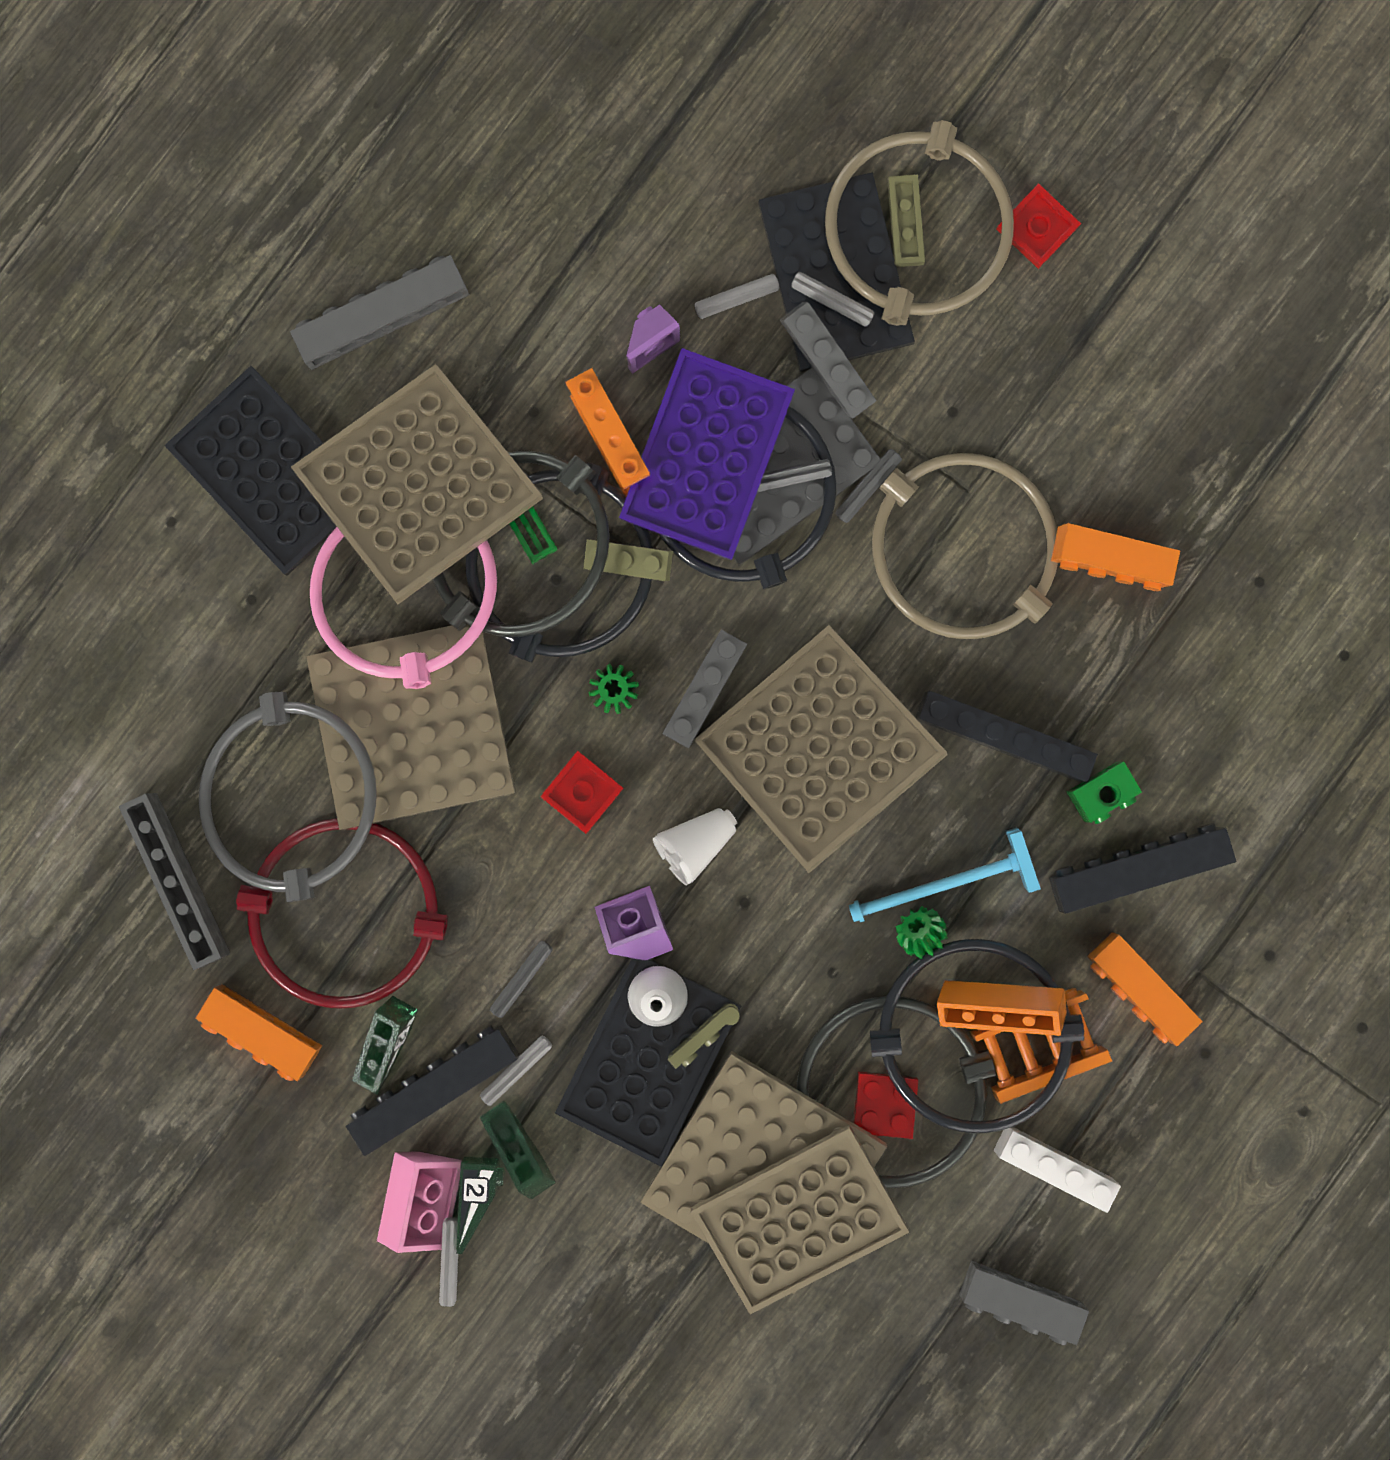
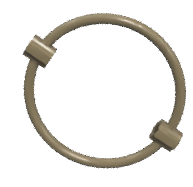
(899, 301)
(901, 487)

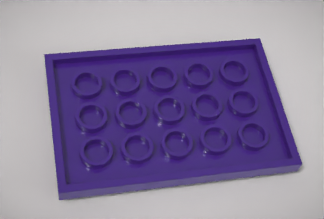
(707, 453)

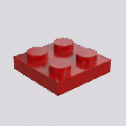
(1040, 226)
(582, 792)
(882, 1108)

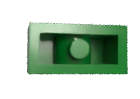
(1123, 792)

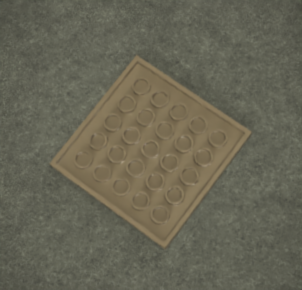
(417, 483)
(425, 743)
(820, 748)
(737, 1131)

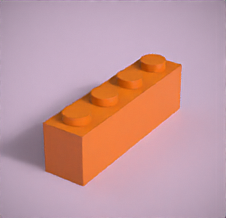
(1115, 556)
(1144, 989)
(1002, 1007)
(258, 1032)

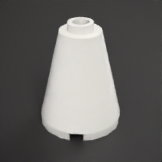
(695, 843)
(662, 985)

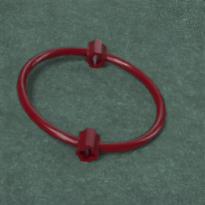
(426, 925)

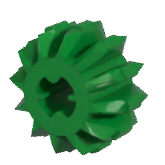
(622, 684)
(921, 932)

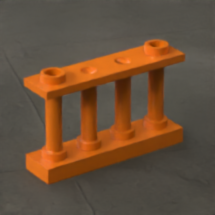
(607, 430)
(1036, 1076)

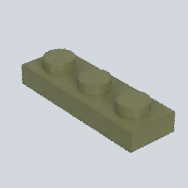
(906, 220)
(632, 560)

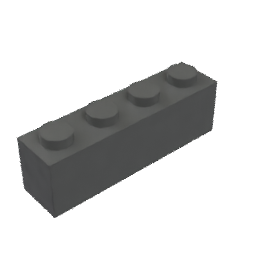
(827, 359)
(704, 689)
(1023, 1303)

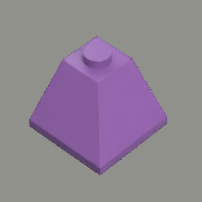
(651, 336)
(634, 926)

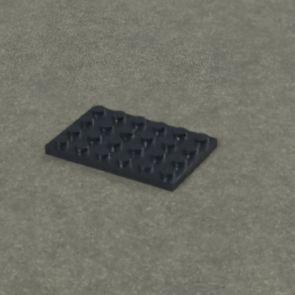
(799, 244)
(244, 457)
(625, 1079)

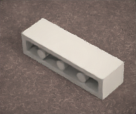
(1057, 1168)

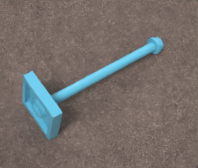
(1017, 861)

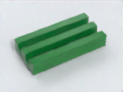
(542, 553)

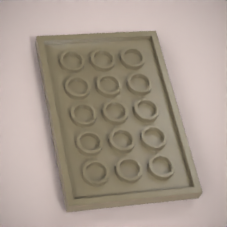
(799, 1219)

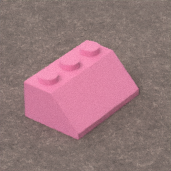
(418, 1200)

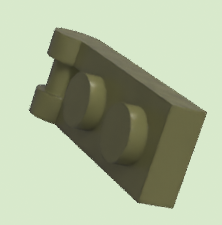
(705, 1034)

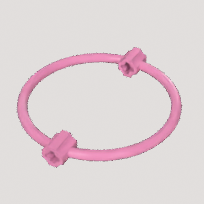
(415, 666)

